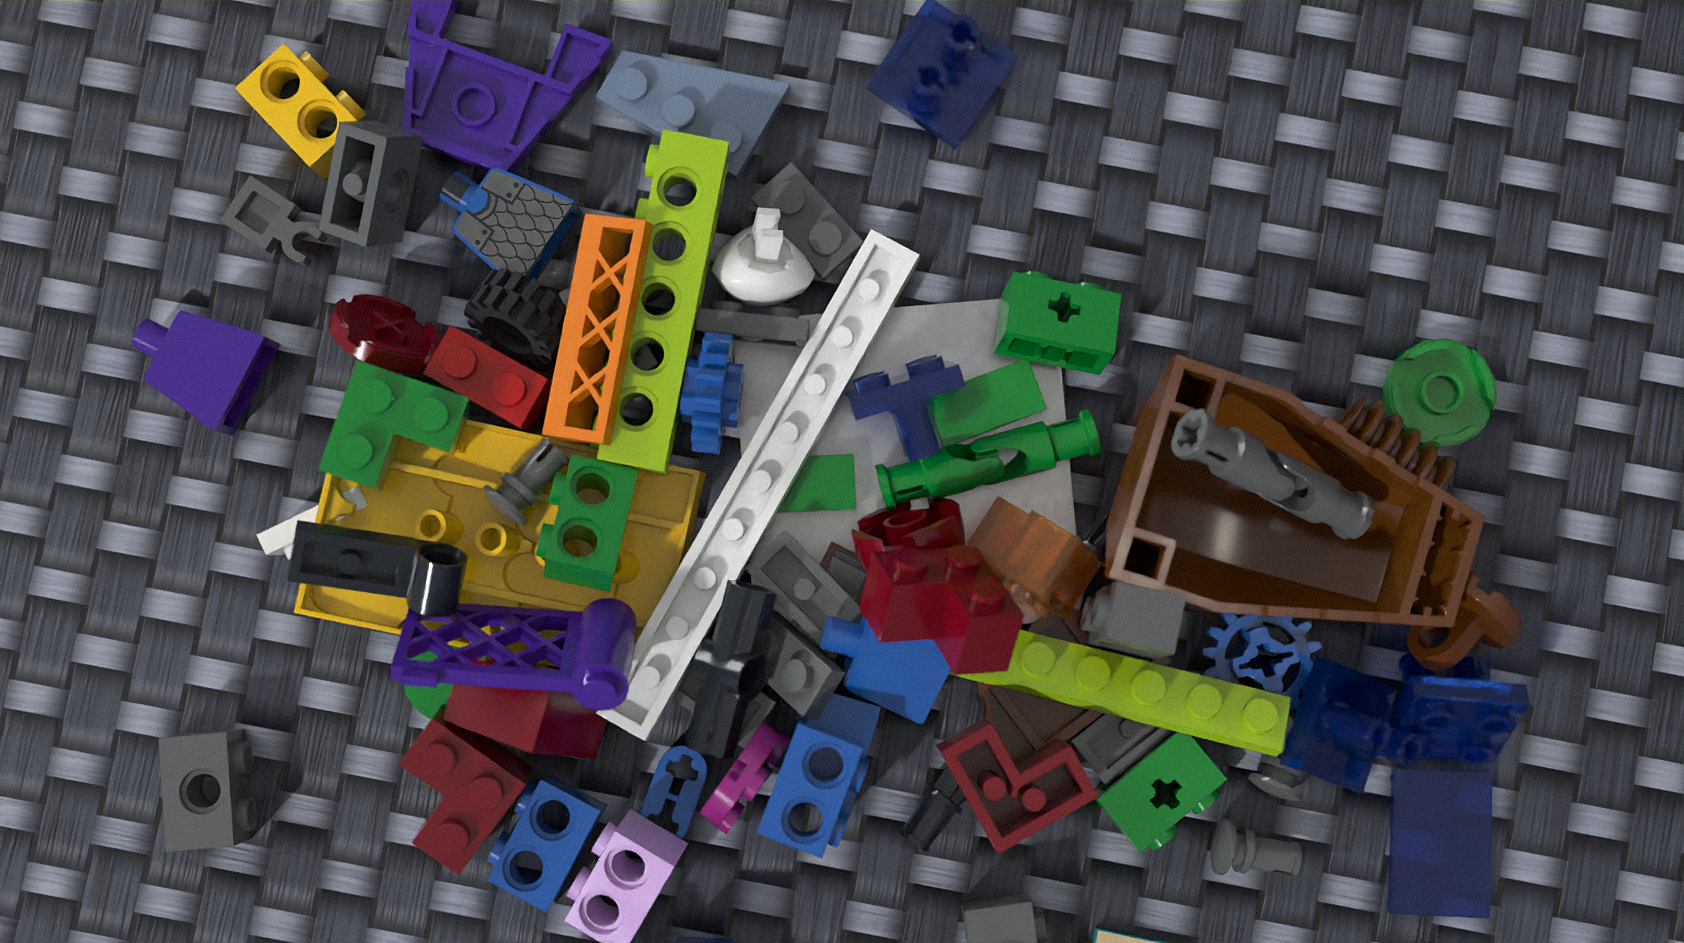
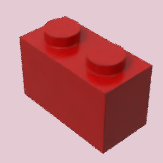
(489, 379)

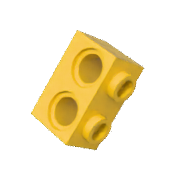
(299, 116)

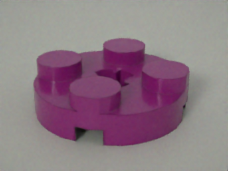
(745, 777)

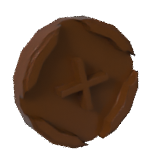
(1479, 618)

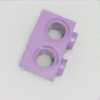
(628, 883)

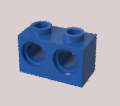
(800, 784)
(556, 847)

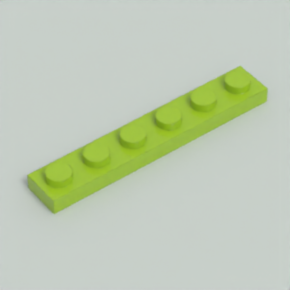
(1144, 692)

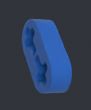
(689, 795)

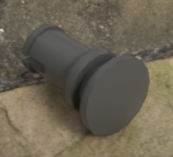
(526, 481)
(1277, 778)
(1248, 851)

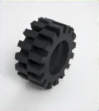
(517, 317)

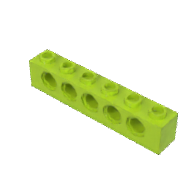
(704, 166)

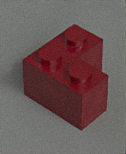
(943, 598)
(527, 718)
(476, 784)
(1014, 798)

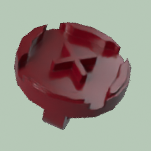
(383, 334)

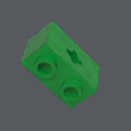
(1057, 322)
(1130, 794)

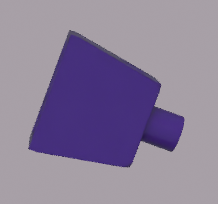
(206, 366)

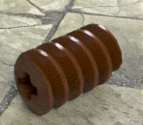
(1368, 427)

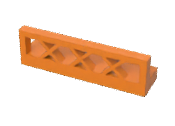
(588, 329)

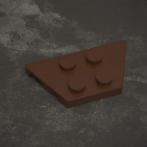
(1032, 722)

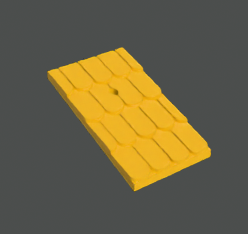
(443, 502)

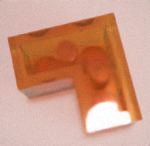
(1035, 557)

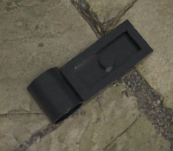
(379, 563)

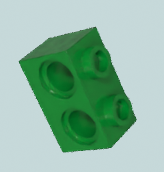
(597, 524)

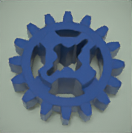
(712, 392)
(1255, 636)

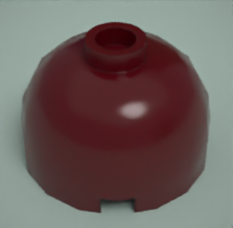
(905, 528)

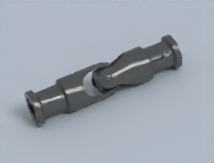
(1272, 474)

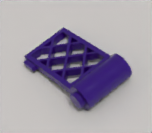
(591, 653)

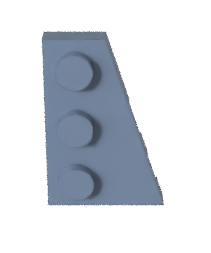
(694, 101)

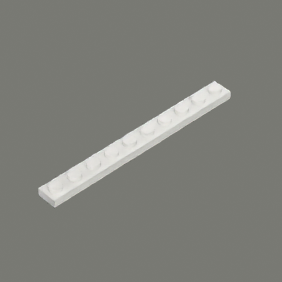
(762, 480)

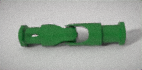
(978, 463)

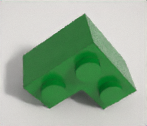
(380, 411)

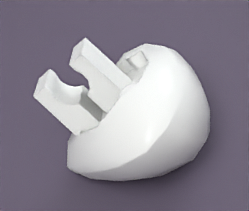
(762, 264)

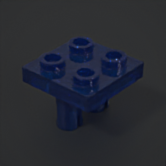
(942, 72)
(907, 400)
(1459, 716)
(1345, 727)

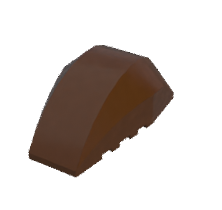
(1244, 555)

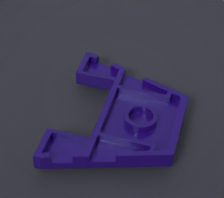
(483, 105)

